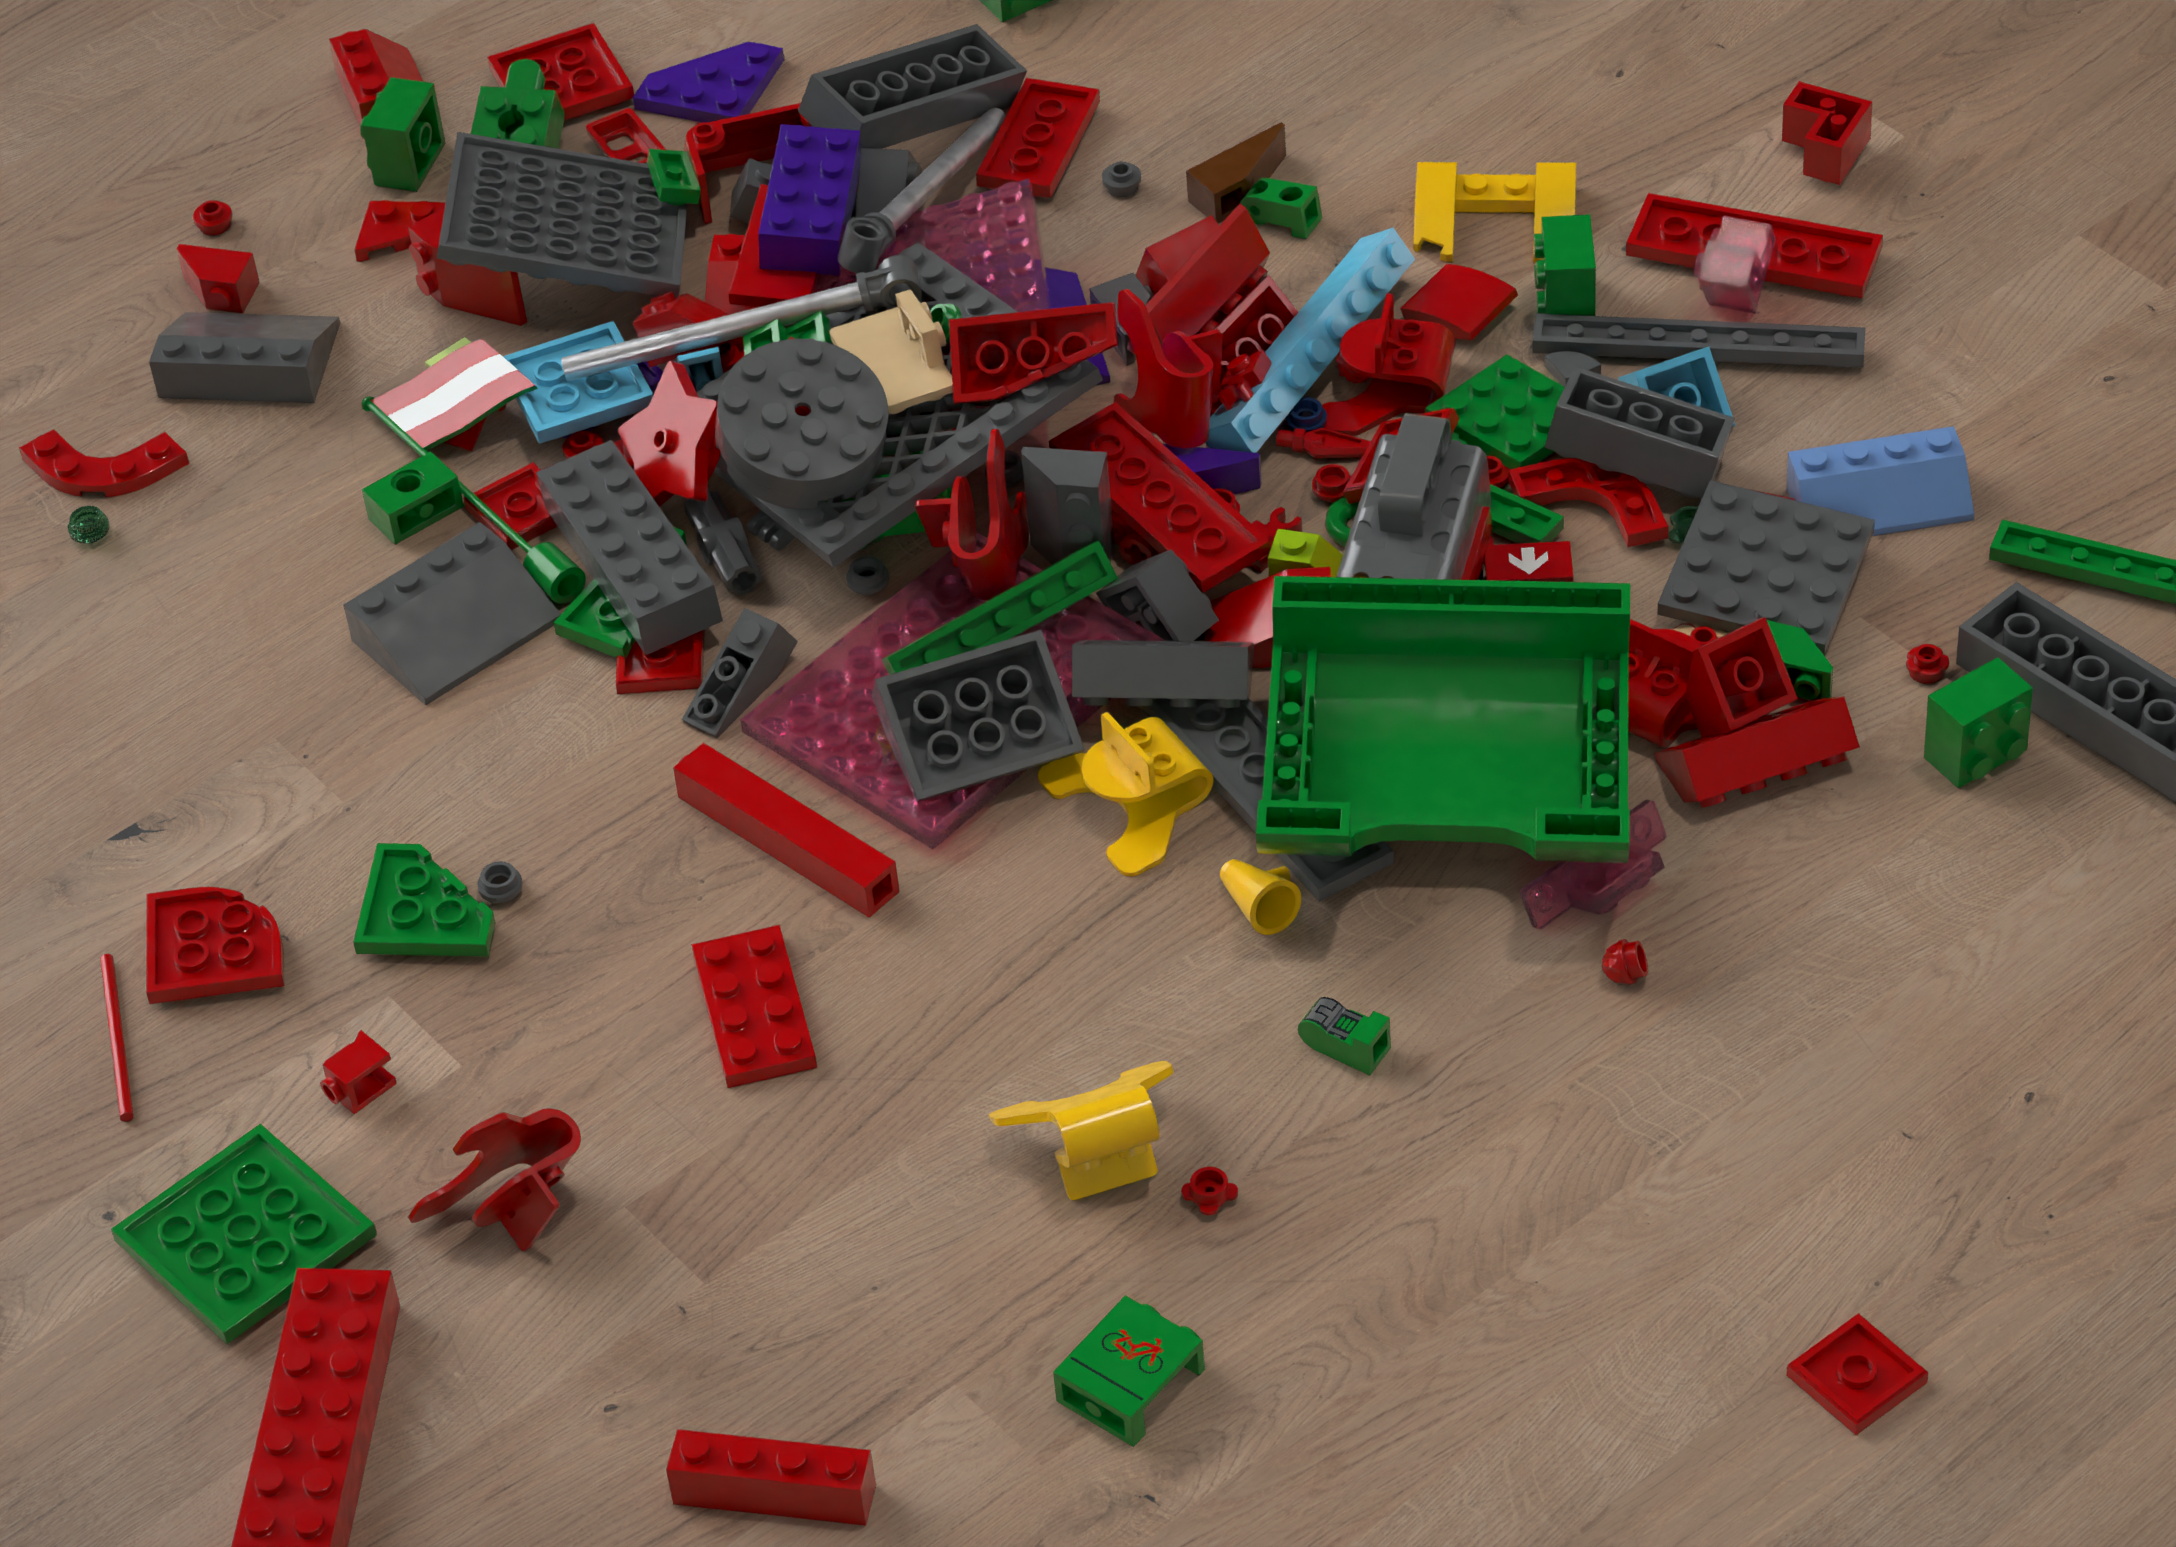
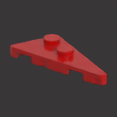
(388, 224)

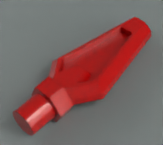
(1322, 443)

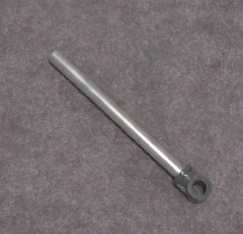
(875, 232)
(871, 290)

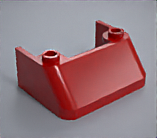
(734, 141)

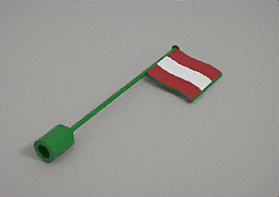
(450, 401)

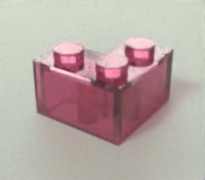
(1735, 264)

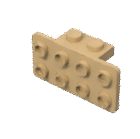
(901, 351)

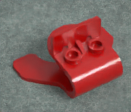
(1407, 367)
(1173, 381)
(953, 525)
(1658, 683)
(524, 1202)

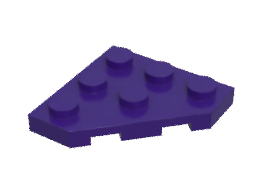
(711, 85)

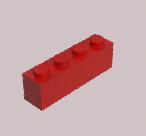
(771, 1477)

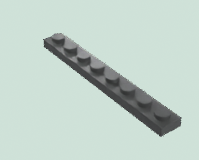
(1676, 337)

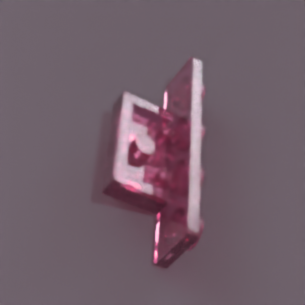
(1598, 885)

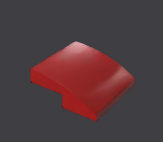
(1460, 300)

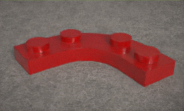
(117, 475)
(1620, 494)

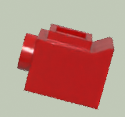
(357, 1074)

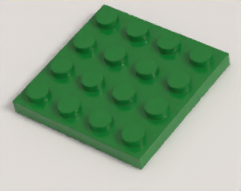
(240, 1230)

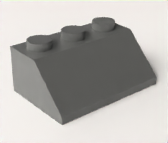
(1067, 501)

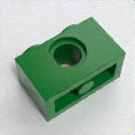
(412, 497)

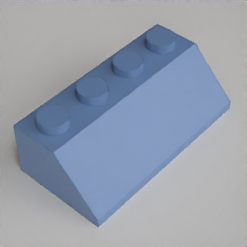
(1893, 479)

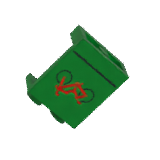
(1125, 1367)

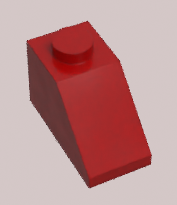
(219, 276)

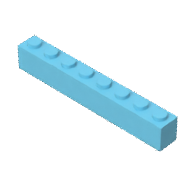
(1313, 340)

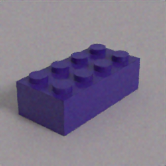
(809, 199)

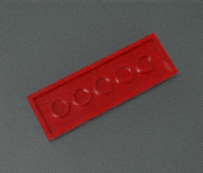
(1802, 255)
(1167, 499)

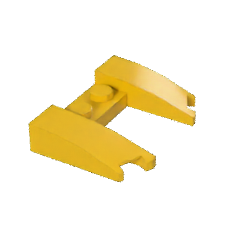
(1444, 192)

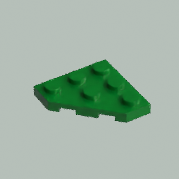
(419, 908)

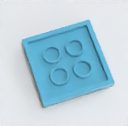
(574, 405)

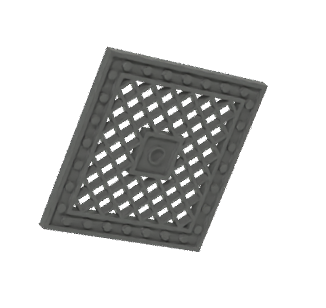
(842, 528)

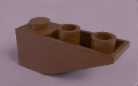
(1225, 179)

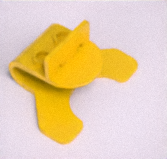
(1143, 772)
(1102, 1130)

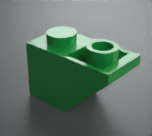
(1805, 663)

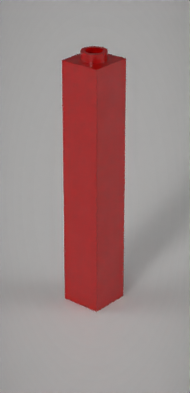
(786, 829)

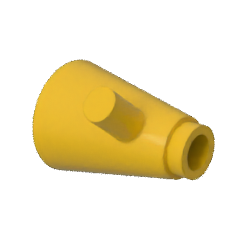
(1263, 896)

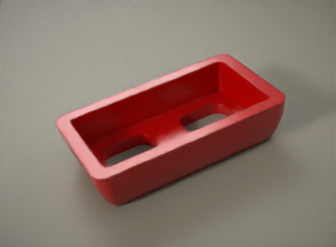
(619, 125)

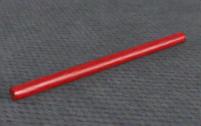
(116, 1038)

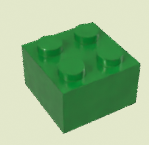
(403, 134)
(1566, 266)
(1978, 722)

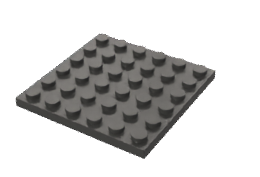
(560, 217)

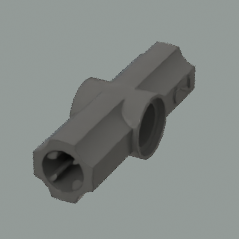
(723, 543)

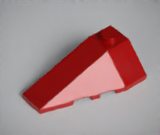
(1020, 348)

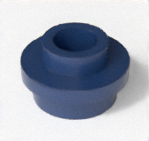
(1307, 415)

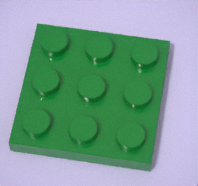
(1505, 411)

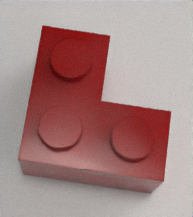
(1828, 127)

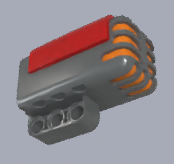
(1421, 507)

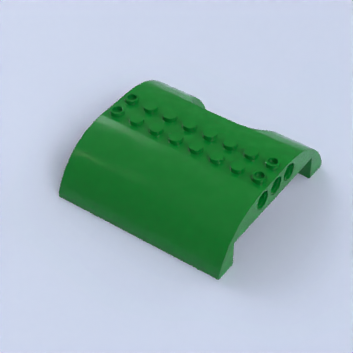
(1447, 716)

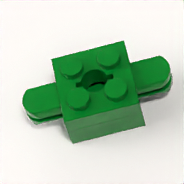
(520, 109)

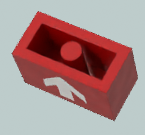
(1529, 562)

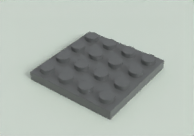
(1767, 559)

